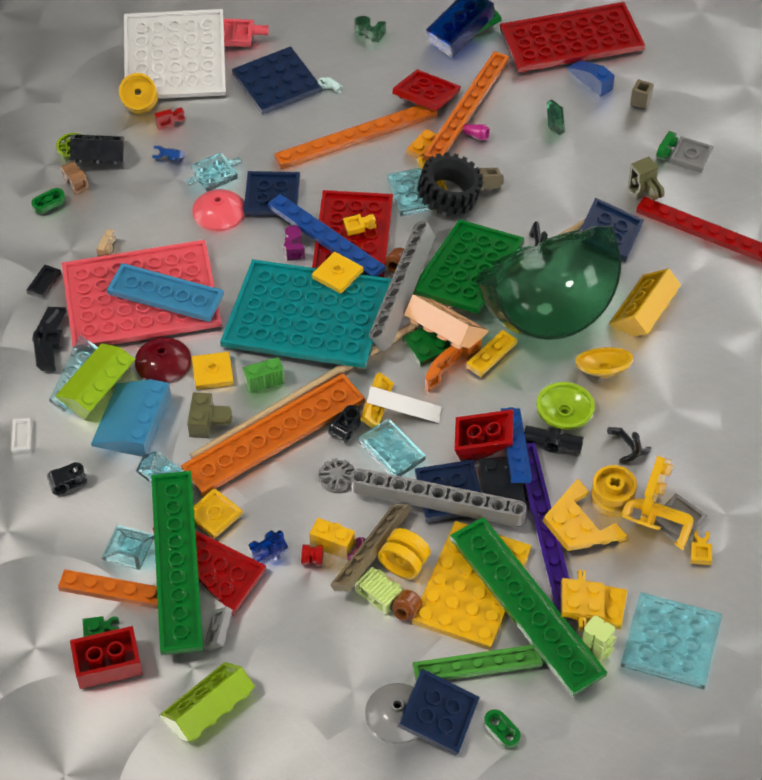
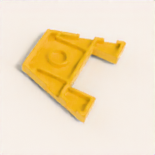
(573, 526)

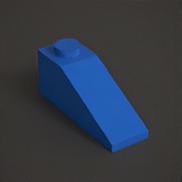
(594, 76)

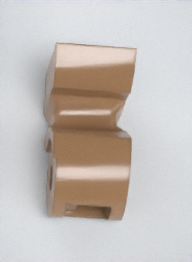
(75, 176)

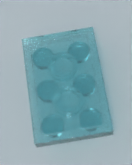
(405, 193)
(391, 448)

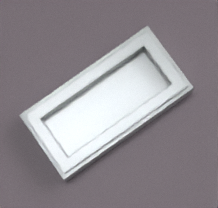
(21, 436)

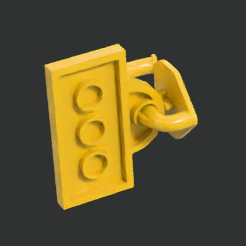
(652, 509)

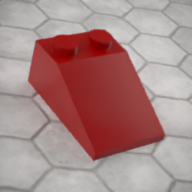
(483, 434)

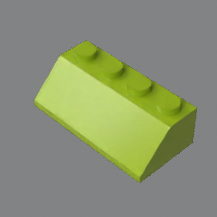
(95, 379)
(207, 701)

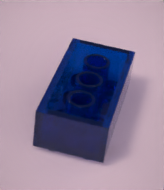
(459, 25)

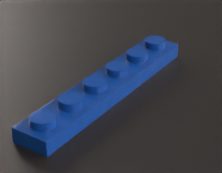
(517, 453)

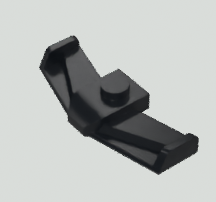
(47, 338)

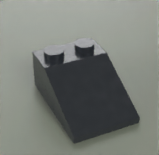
(496, 481)

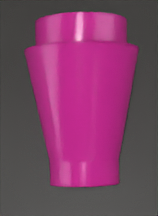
(478, 131)

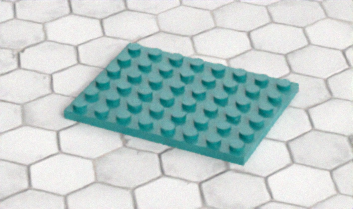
(300, 318)

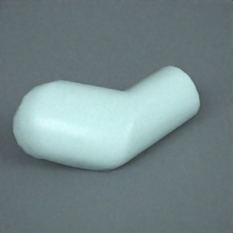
(330, 83)

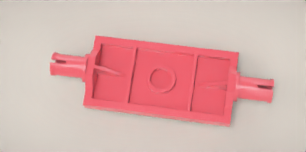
(240, 32)

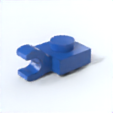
(173, 154)

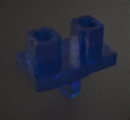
(269, 547)

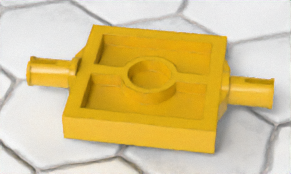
(582, 599)

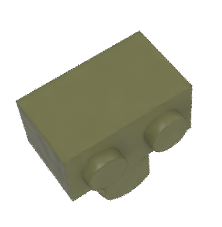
(644, 179)
(205, 415)

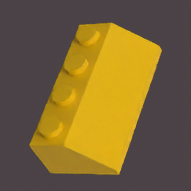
(646, 303)

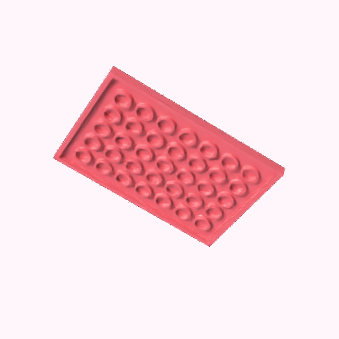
(118, 320)

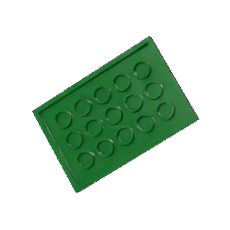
(458, 261)

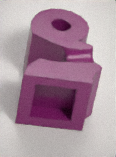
(293, 244)

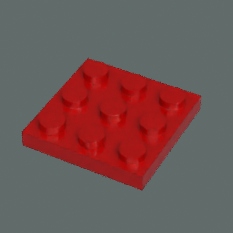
(426, 90)

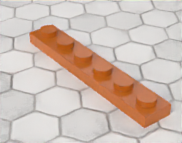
(109, 588)

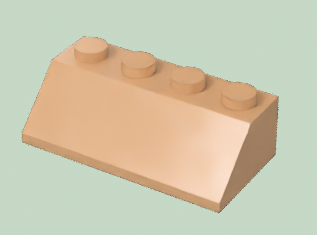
(444, 322)

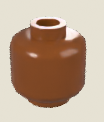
(393, 259)
(407, 605)

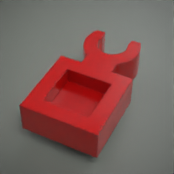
(167, 118)

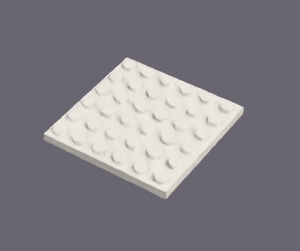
(177, 51)

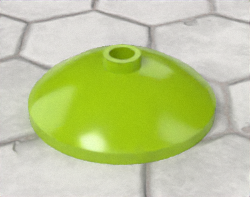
(565, 405)

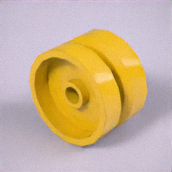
(138, 103)
(612, 490)
(404, 553)

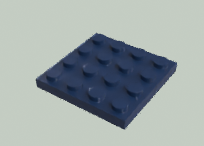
(276, 80)

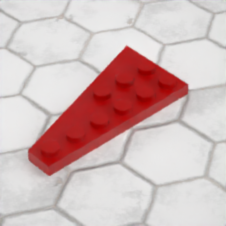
(226, 571)

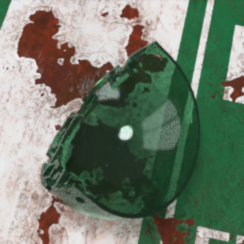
(555, 285)

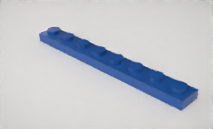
(324, 235)

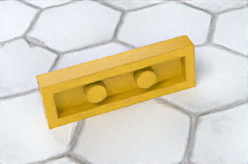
(491, 353)
(372, 413)

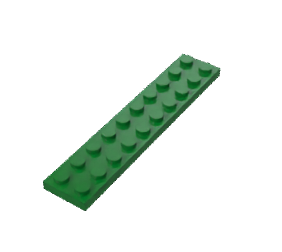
(176, 563)
(528, 606)

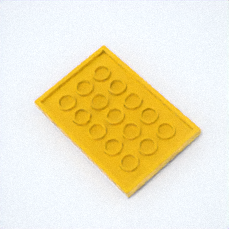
(459, 601)

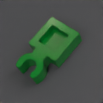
(97, 625)

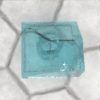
(128, 547)

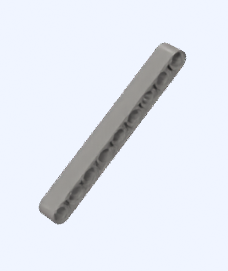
(402, 285)
(447, 494)

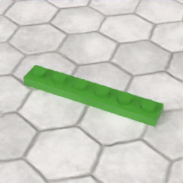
(481, 663)

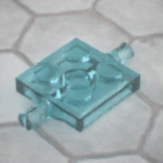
(214, 171)

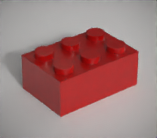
(106, 657)

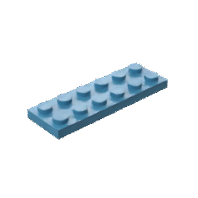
(165, 292)

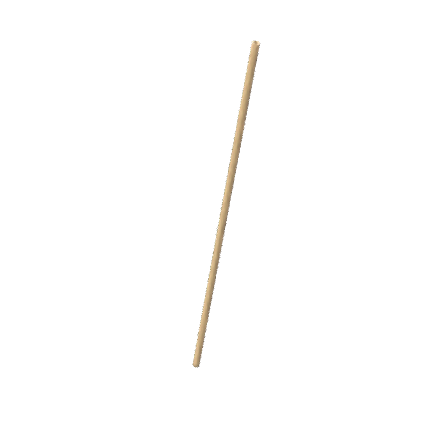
(338, 370)

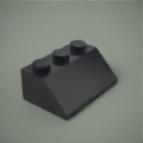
(96, 148)

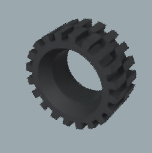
(454, 170)

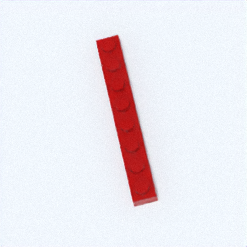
(700, 228)

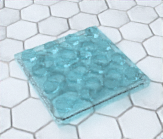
(671, 640)

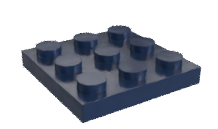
(265, 186)
(625, 225)
(455, 474)
(438, 712)

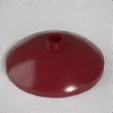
(163, 360)

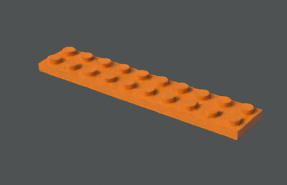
(272, 434)

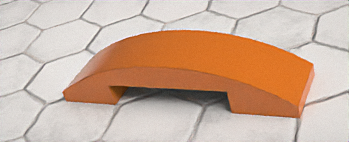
(445, 360)

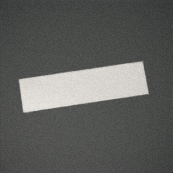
(404, 404)

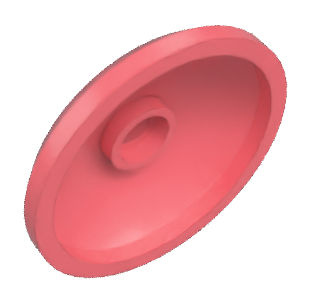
(218, 210)

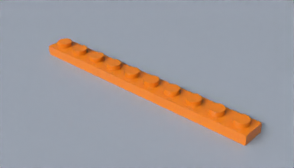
(467, 105)
(353, 136)

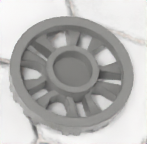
(335, 475)

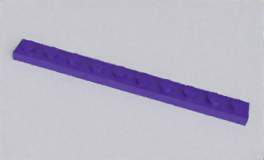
(549, 545)

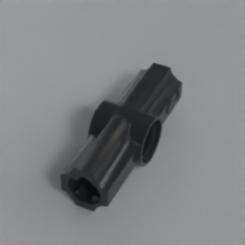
(553, 439)

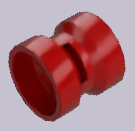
(312, 555)

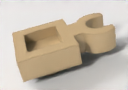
(105, 245)

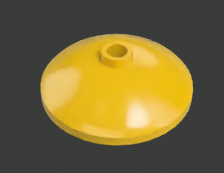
(604, 361)

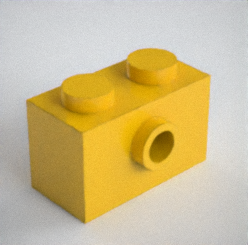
(333, 536)

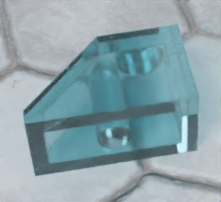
(155, 464)

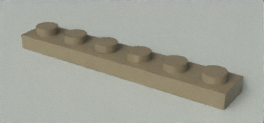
(370, 547)

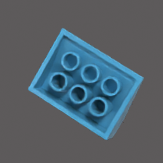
(133, 417)

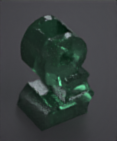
(364, 27)

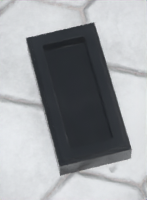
(43, 281)

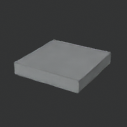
(691, 154)
(673, 528)

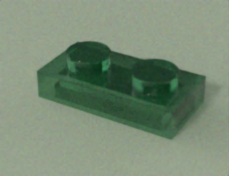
(555, 117)

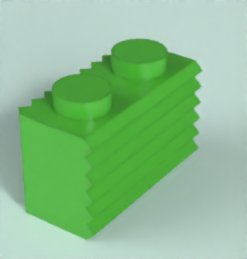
(263, 375)

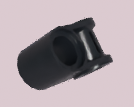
(344, 426)
(65, 478)

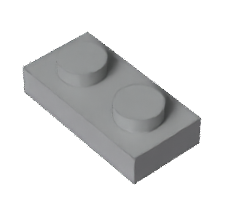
(218, 628)

